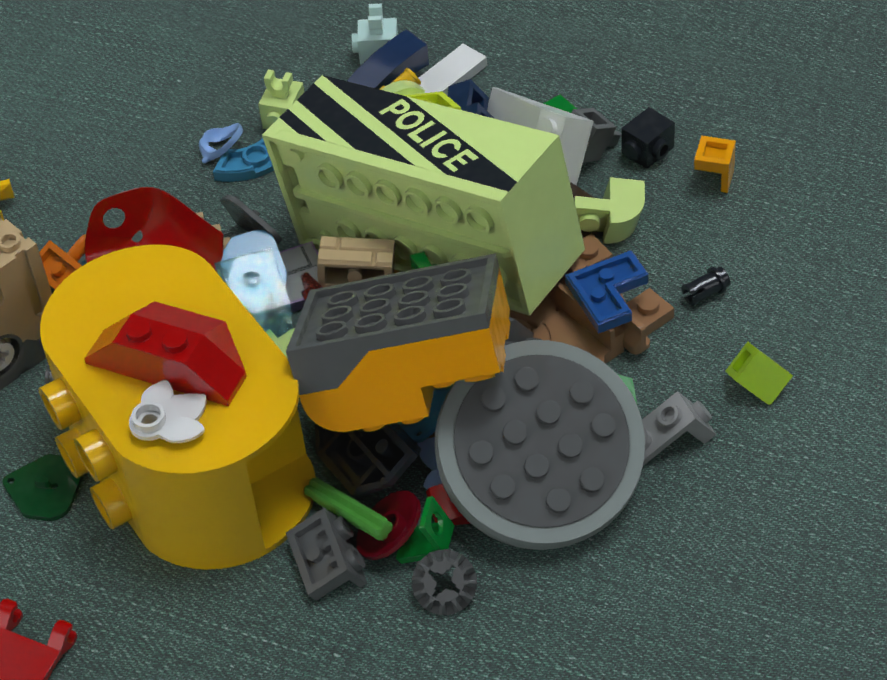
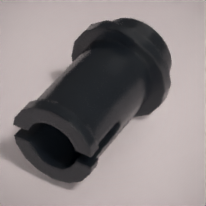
(714, 281)

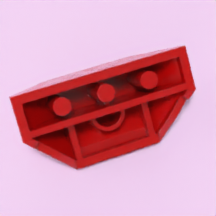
(173, 346)

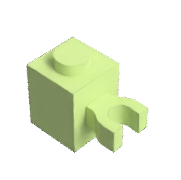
(278, 96)

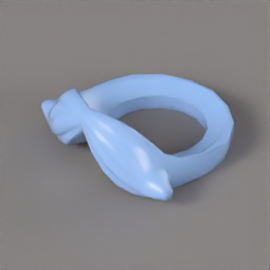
(216, 135)

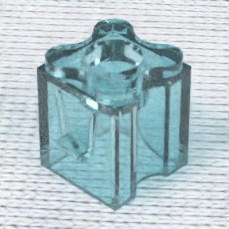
(263, 295)

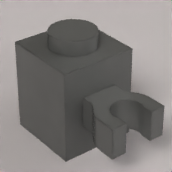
(601, 135)

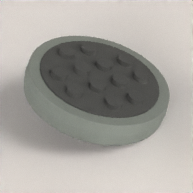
(541, 447)

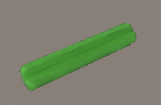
(348, 508)

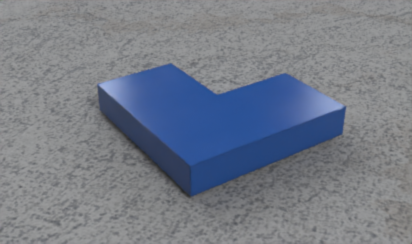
(600, 286)

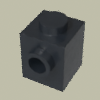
(647, 137)

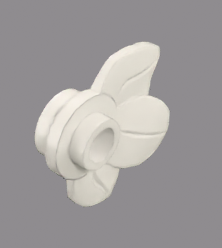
(167, 415)

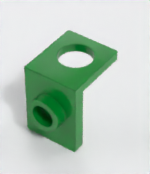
(427, 536)

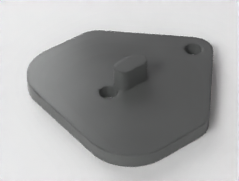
(247, 218)

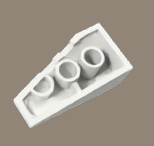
(571, 128)

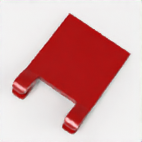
(24, 657)

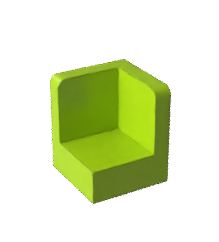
(758, 373)

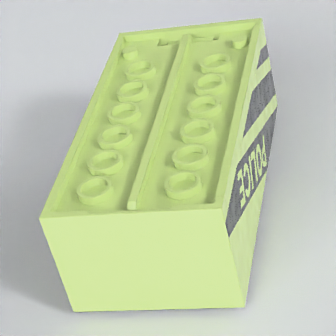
(430, 180)

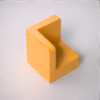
(716, 156)

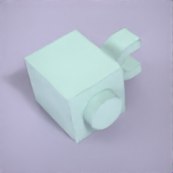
(373, 32)

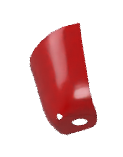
(161, 221)

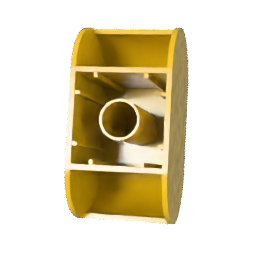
(194, 500)

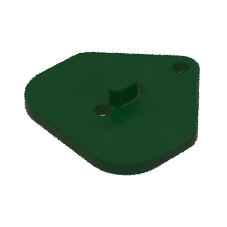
(34, 492)

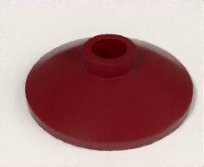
(400, 509)

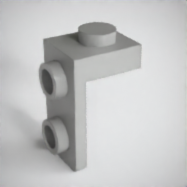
(672, 420)

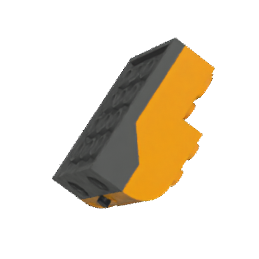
(384, 343)

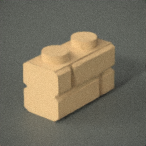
(353, 259)

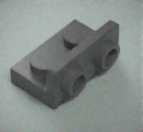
(326, 553)

